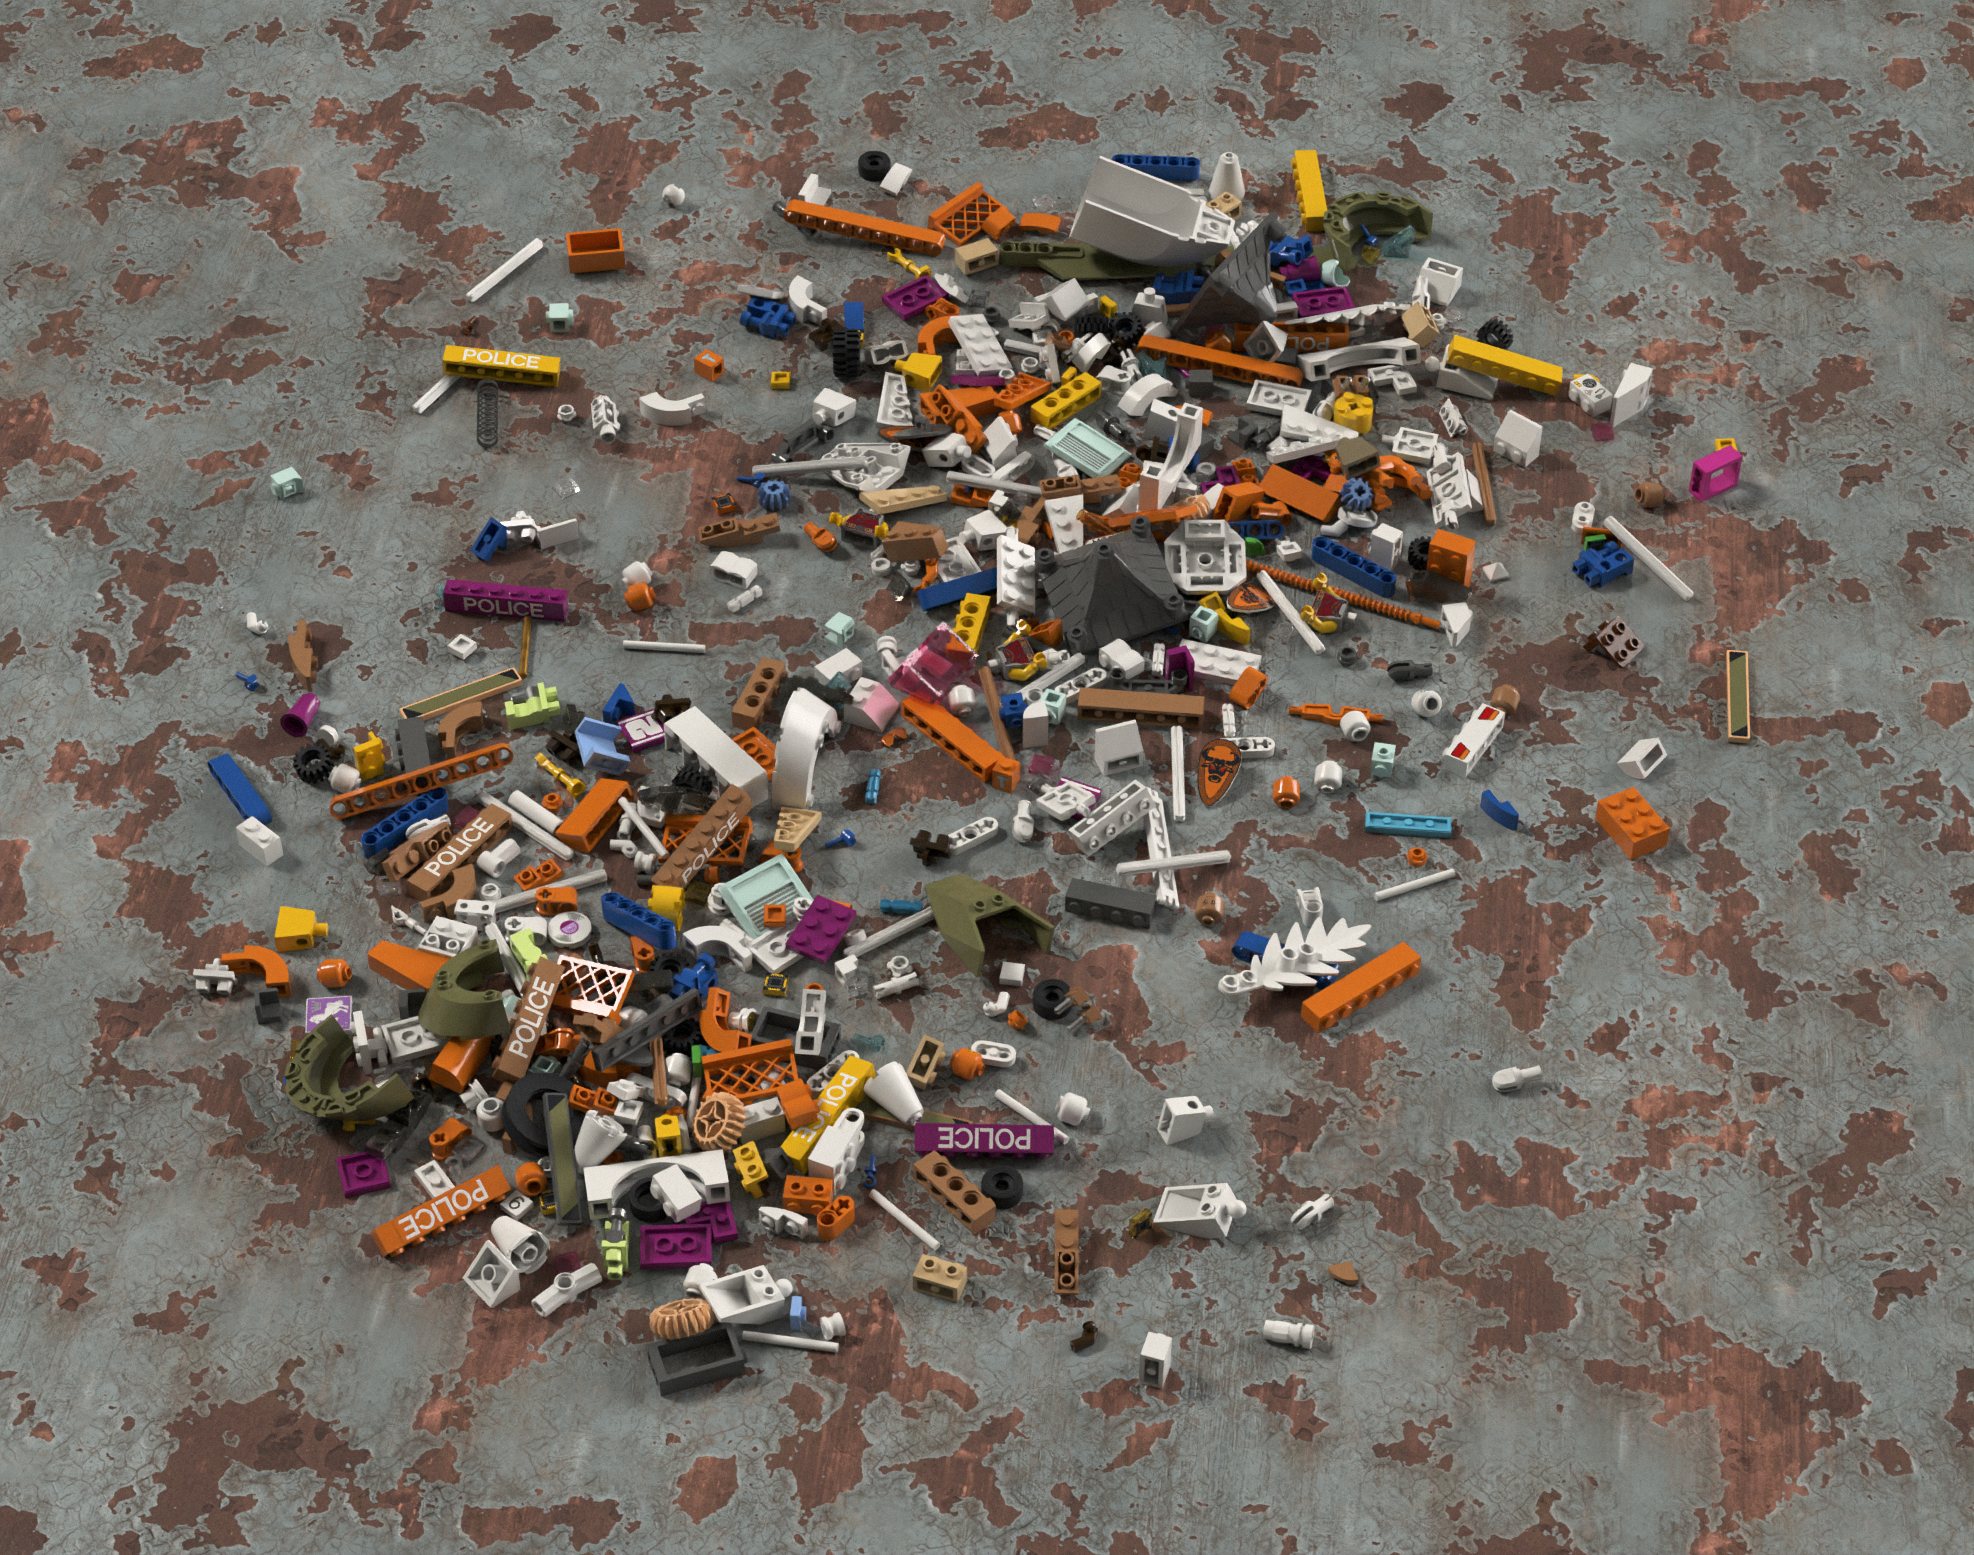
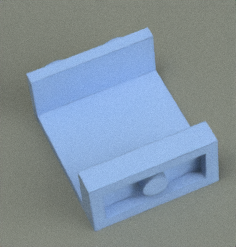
(598, 746)

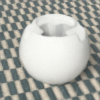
(673, 195)

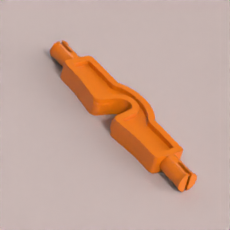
(1324, 713)

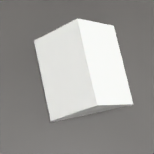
(1065, 300)
(1266, 342)
(1123, 502)
(492, 1275)

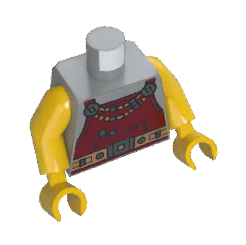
(861, 527)
(1328, 609)
(1016, 657)

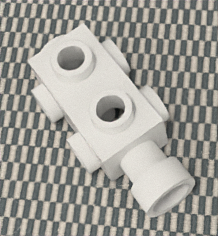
(605, 418)

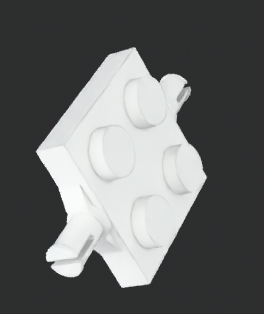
(1413, 445)
(1065, 800)

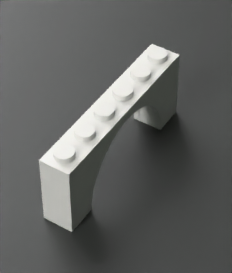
(1395, 351)
(1159, 481)
(610, 1182)

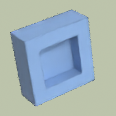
(797, 1313)

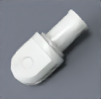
(1421, 292)
(1077, 344)
(1131, 365)
(1325, 408)
(1064, 468)
(1055, 658)
(1023, 823)
(424, 825)
(1513, 1078)
(1311, 1212)

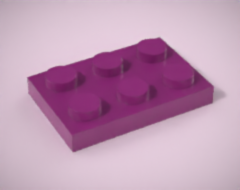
(914, 297)
(1322, 301)
(820, 929)
(675, 1246)

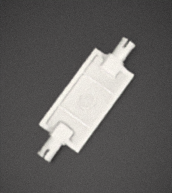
(1449, 488)
(1015, 576)

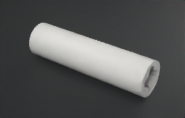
(535, 812)

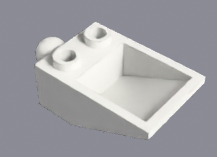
(1461, 379)
(1631, 393)
(1199, 1210)
(747, 1296)

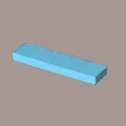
(1408, 824)

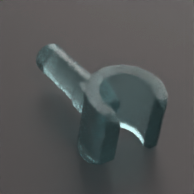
(439, 590)
(874, 1042)

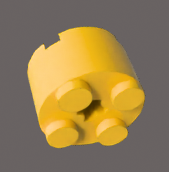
(1354, 412)
(668, 903)

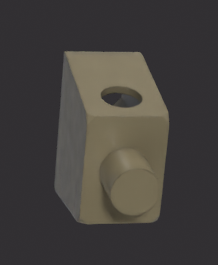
(1356, 457)

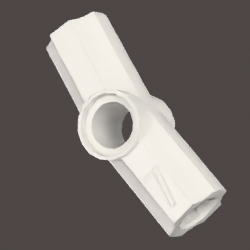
(565, 1289)

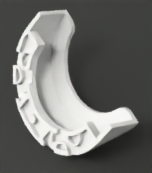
(802, 735)

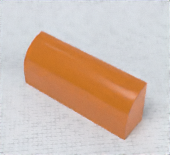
(1300, 493)
(594, 815)
(460, 1062)

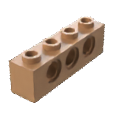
(759, 694)
(954, 1192)

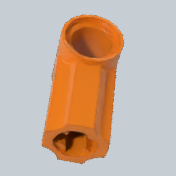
(1275, 511)

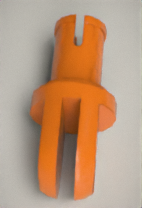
(821, 537)

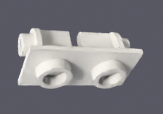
(1452, 419)

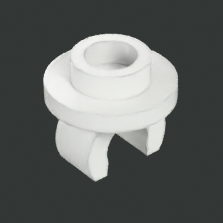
(1244, 231)

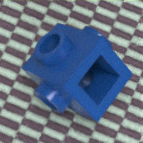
(1012, 709)

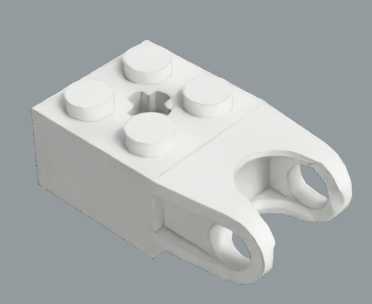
(838, 1149)

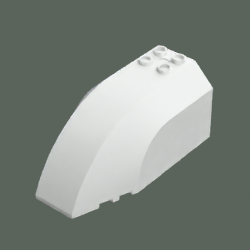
(1147, 219)

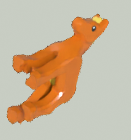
(1390, 473)

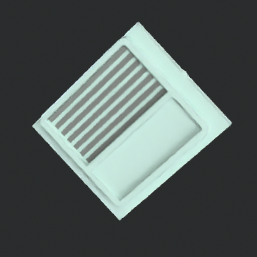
(1087, 449)
(766, 884)

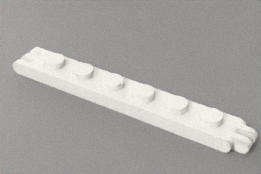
(1159, 848)

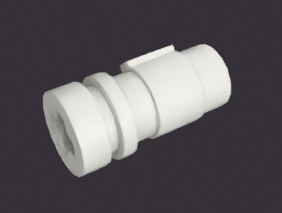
(1289, 1333)

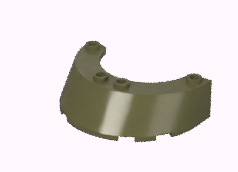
(1379, 214)
(463, 1013)
(315, 1074)

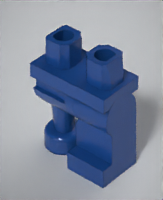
(1291, 250)
(1178, 288)
(768, 316)
(1603, 565)
(700, 977)

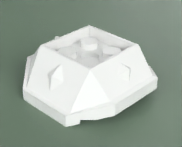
(1205, 542)

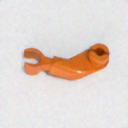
(931, 574)

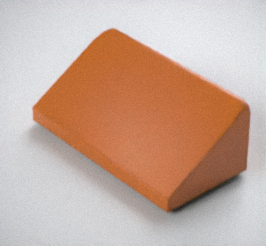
(1590, 531)

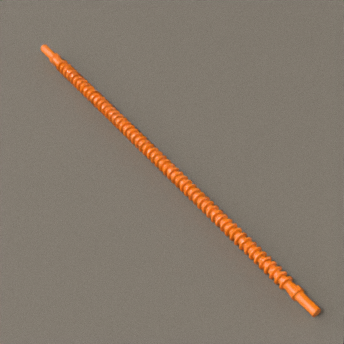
(1417, 618)

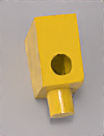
(920, 370)
(297, 929)
(668, 1133)

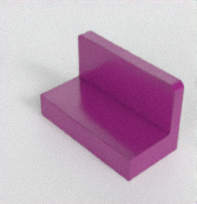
(1180, 659)

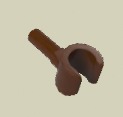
(467, 327)
(1033, 622)

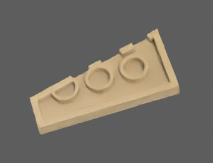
(900, 499)
(794, 827)

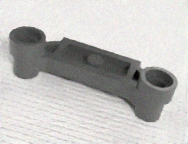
(799, 438)
(1175, 685)

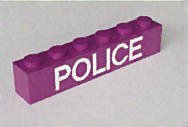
(505, 600)
(984, 1138)

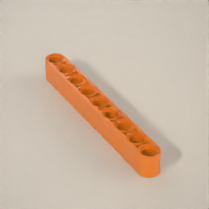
(864, 227)
(1220, 362)
(413, 788)

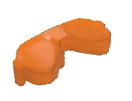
(887, 739)

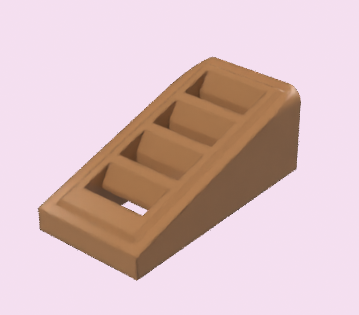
(1060, 342)

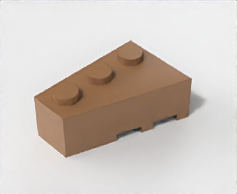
(914, 542)

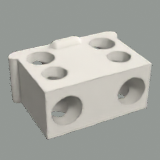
(475, 913)

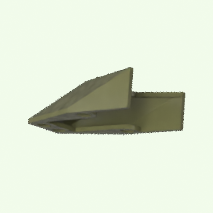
(963, 900)

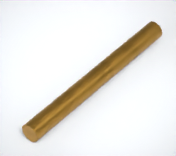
(525, 647)

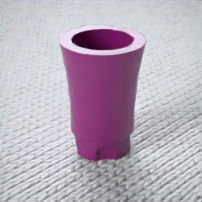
(1307, 269)
(300, 715)

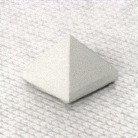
(1279, 441)
(1495, 572)

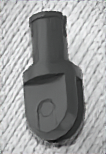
(1110, 424)
(1408, 670)

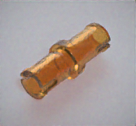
(1094, 524)

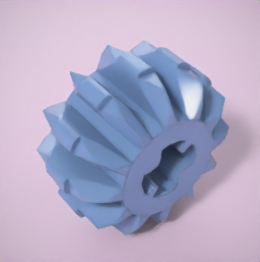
(774, 494)
(1357, 494)

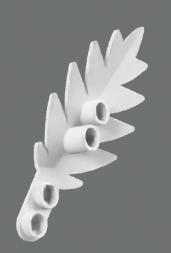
(1355, 315)
(1298, 958)

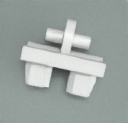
(521, 525)
(215, 974)

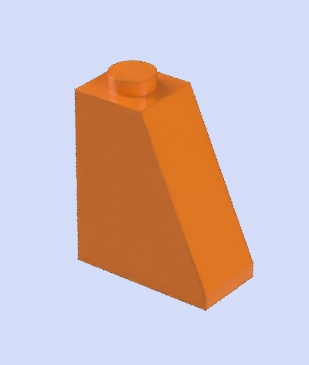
(1236, 501)

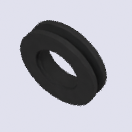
(517, 1122)

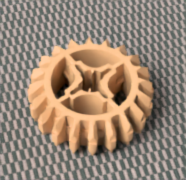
(1203, 508)
(718, 1122)
(681, 1318)

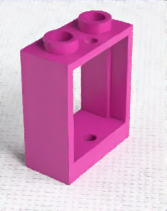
(1702, 485)

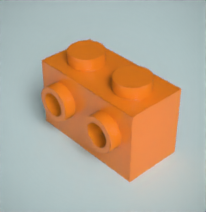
(807, 1194)

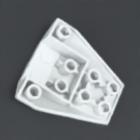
(884, 465)

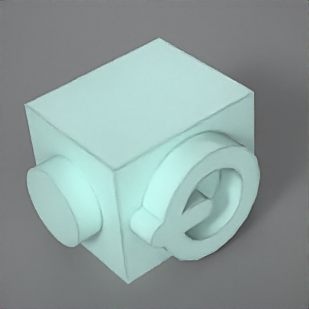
(560, 317)
(1203, 624)
(1055, 705)
(1382, 760)

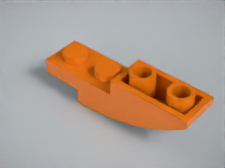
(958, 416)

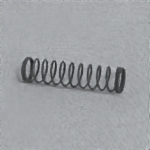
(488, 394)

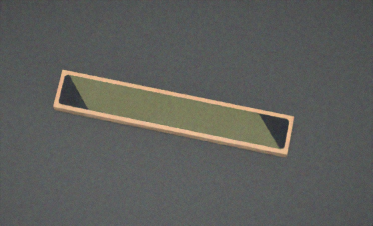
(462, 695)
(1737, 696)

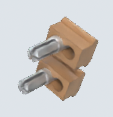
(1359, 385)
(1087, 1015)

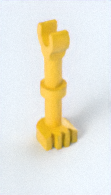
(909, 265)
(574, 786)

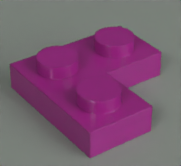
(965, 381)
(1311, 466)
(1225, 476)
(721, 1220)

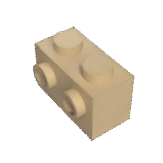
(1227, 204)
(976, 256)
(1420, 324)
(924, 1062)
(939, 1278)

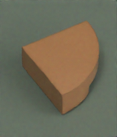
(1344, 1273)

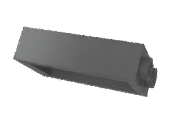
(791, 1021)
(702, 1374)

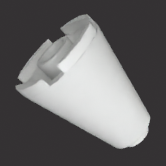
(1227, 177)
(895, 1093)
(596, 1140)
(520, 1244)

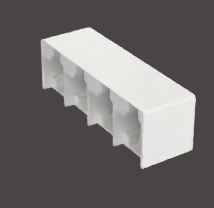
(716, 754)

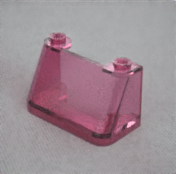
(934, 666)

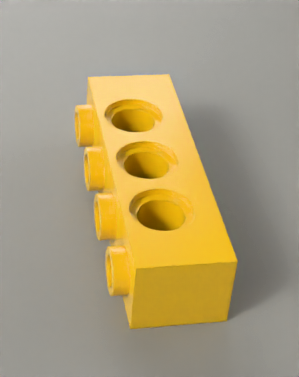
(1066, 401)
(972, 619)

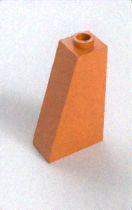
(976, 399)
(405, 965)

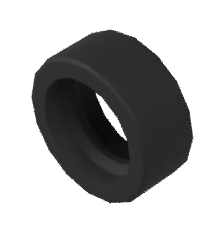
(641, 1212)

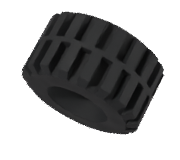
(846, 352)

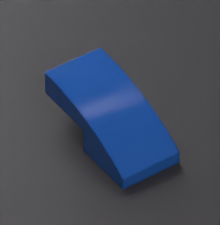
(1299, 285)
(854, 315)
(1500, 812)

